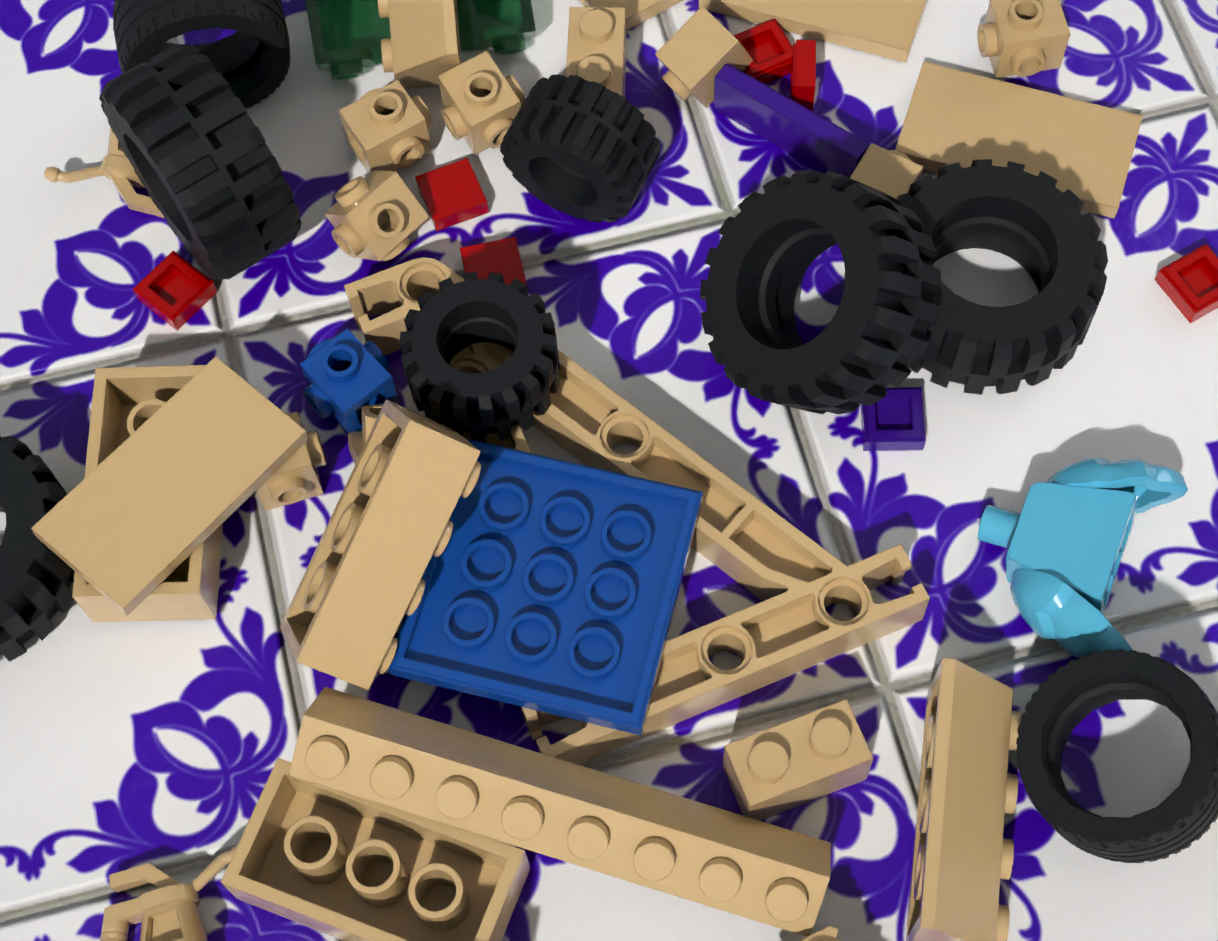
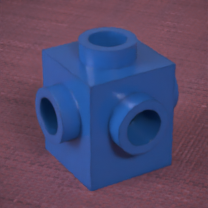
(345, 378)

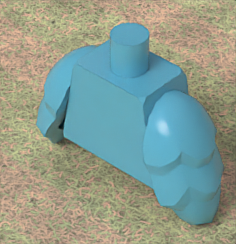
(1072, 544)

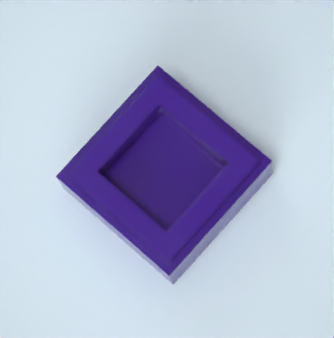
(894, 421)

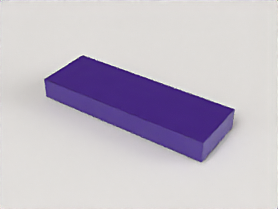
(786, 123)

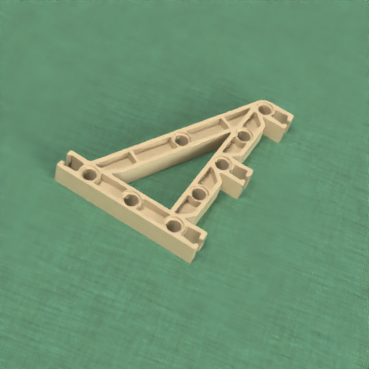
(732, 531)

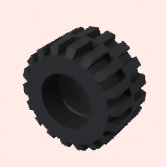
(580, 148)
(475, 314)

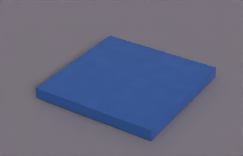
(553, 589)

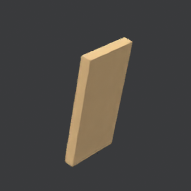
(869, 26)
(978, 118)
(170, 485)

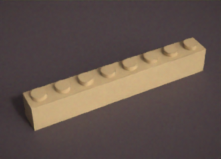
(563, 810)

